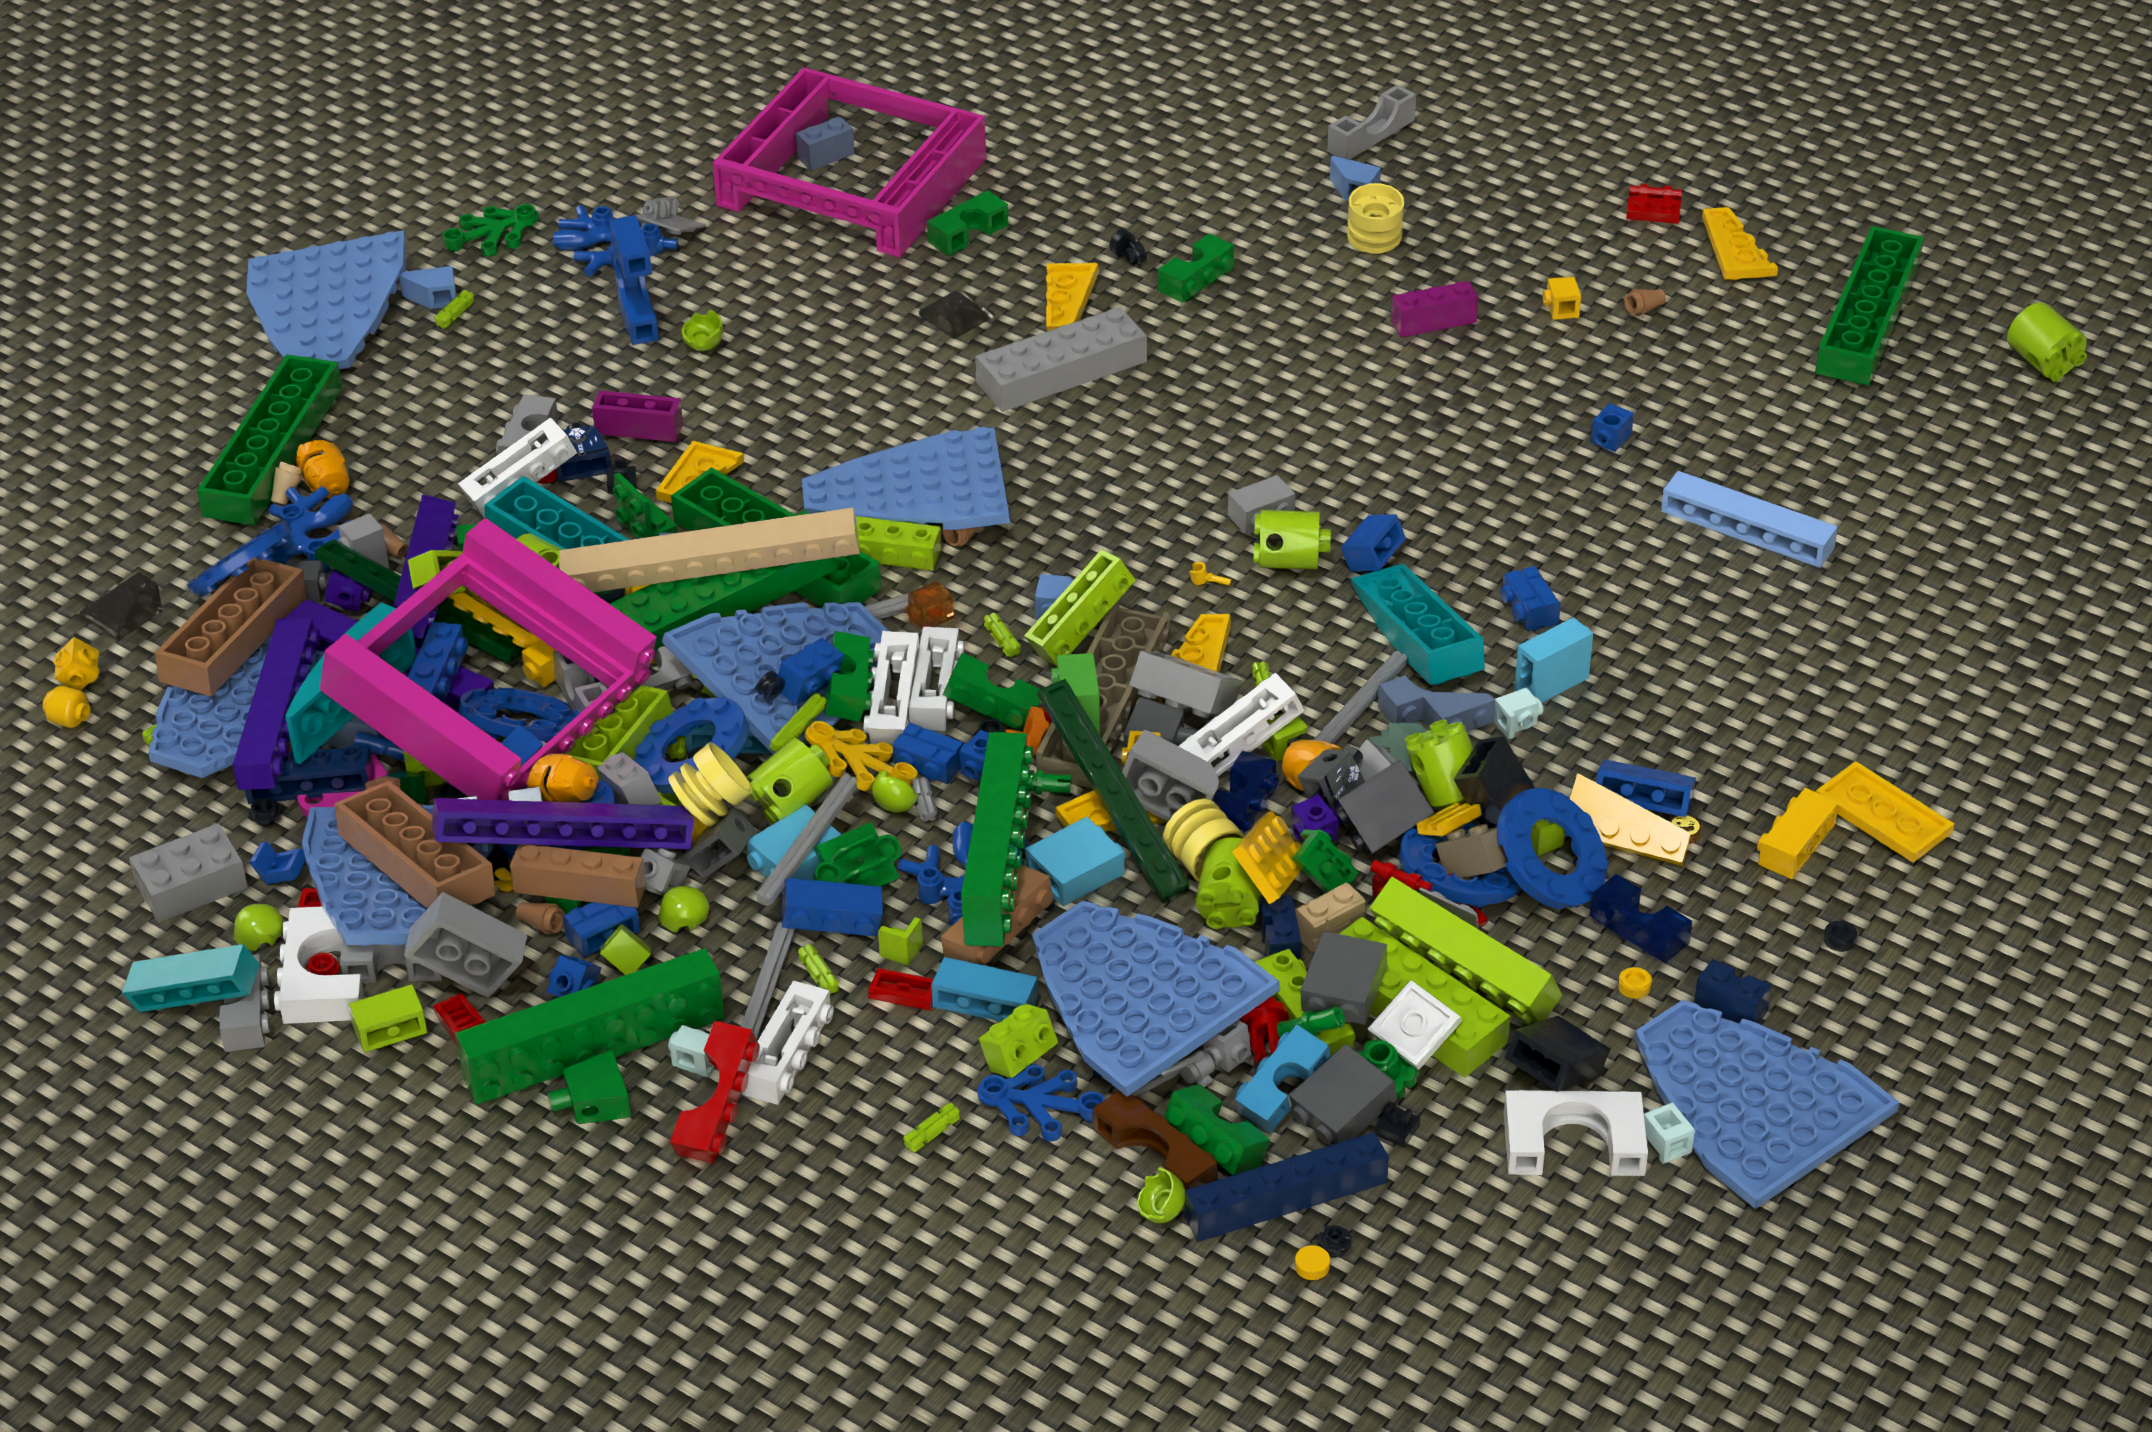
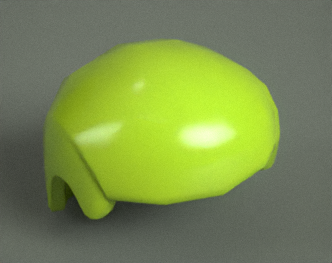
(703, 331)
(893, 793)
(683, 907)
(258, 925)
(1161, 1197)

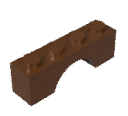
(1129, 1122)

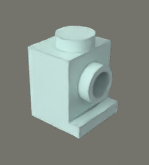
(1516, 712)
(687, 1050)
(1669, 1132)

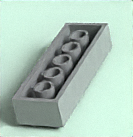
(1061, 359)

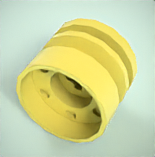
(1375, 218)
(705, 788)
(1194, 830)

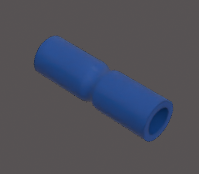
(378, 745)

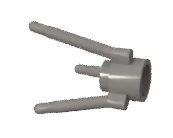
(1192, 1069)

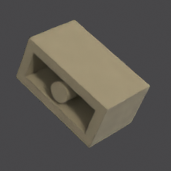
(1471, 852)

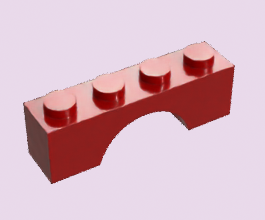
(702, 1130)

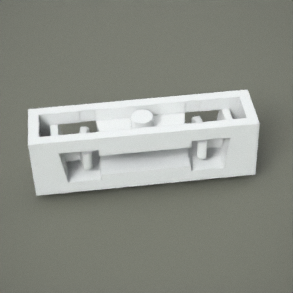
(518, 462)
(944, 649)
(902, 652)
(1245, 723)
(809, 1013)

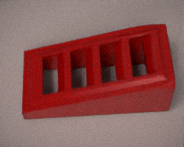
(459, 1020)

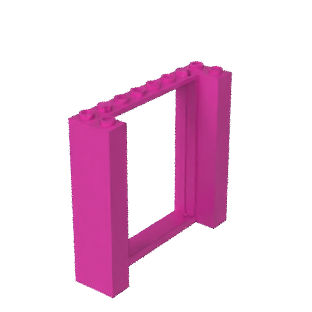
(907, 200)
(533, 596)

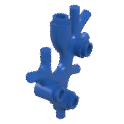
(598, 231)
(302, 521)
(932, 883)

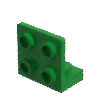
(639, 511)

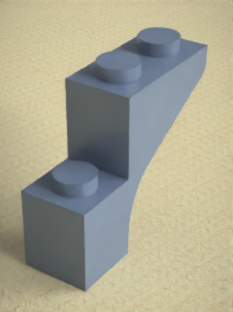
(1406, 702)

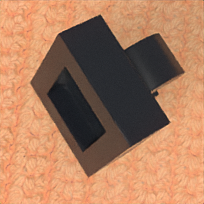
(627, 472)
(1397, 1125)

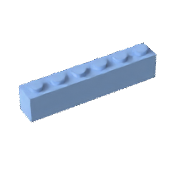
(1749, 519)

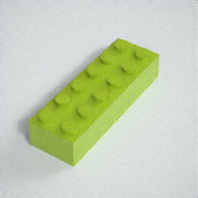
(1466, 952)
(1483, 1024)

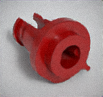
(1262, 1026)

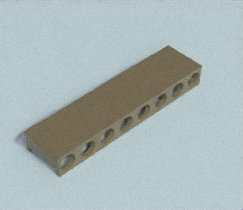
(1115, 657)

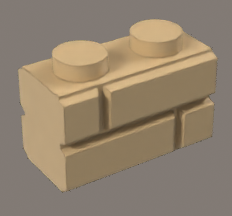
(1329, 913)

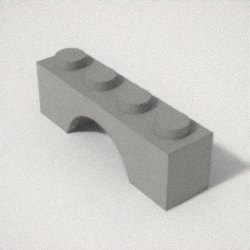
(1393, 111)

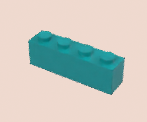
(191, 978)

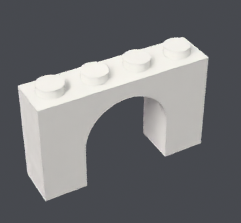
(306, 995)
(1611, 1114)

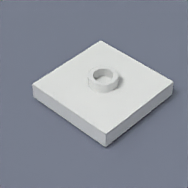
(1415, 1024)

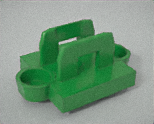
(858, 858)

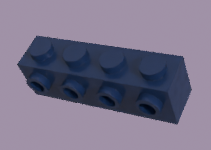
(321, 773)

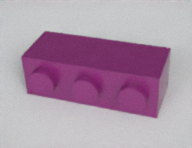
(1434, 309)
(638, 416)

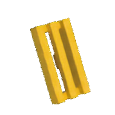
(1448, 819)

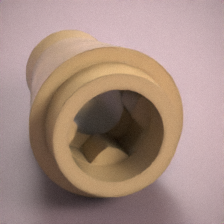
(284, 478)

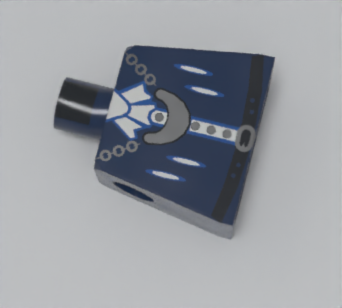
(591, 456)

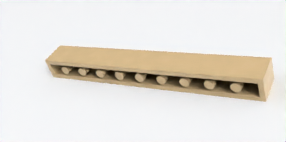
(713, 551)

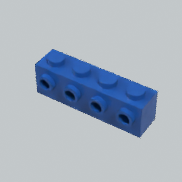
(439, 659)

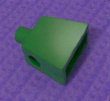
(593, 1091)

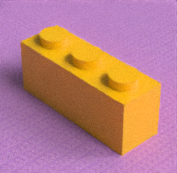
(1797, 833)

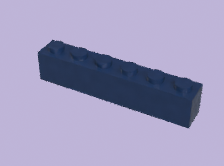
(1286, 1186)

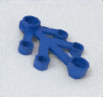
(1001, 1092)

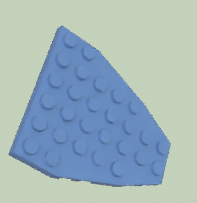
(326, 296)
(931, 480)
(740, 649)
(204, 731)
(353, 891)
(1142, 989)
(1755, 1100)

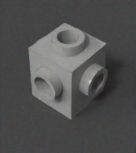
(663, 869)
(1229, 1046)

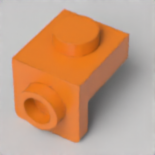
(1035, 727)

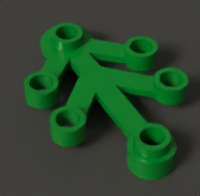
(520, 218)

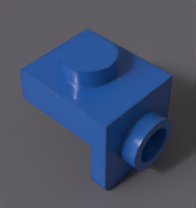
(275, 866)

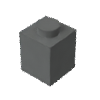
(314, 578)

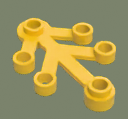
(856, 754)

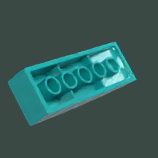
(532, 509)
(1420, 624)
(317, 717)

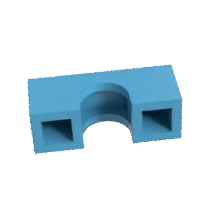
(1296, 1056)

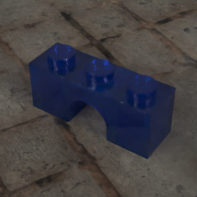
(1250, 784)
(1657, 933)

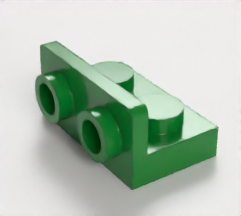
(1323, 861)

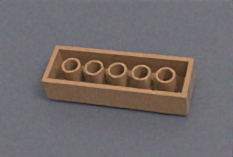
(230, 626)
(401, 843)

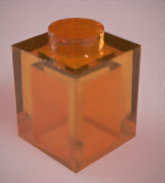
(930, 605)

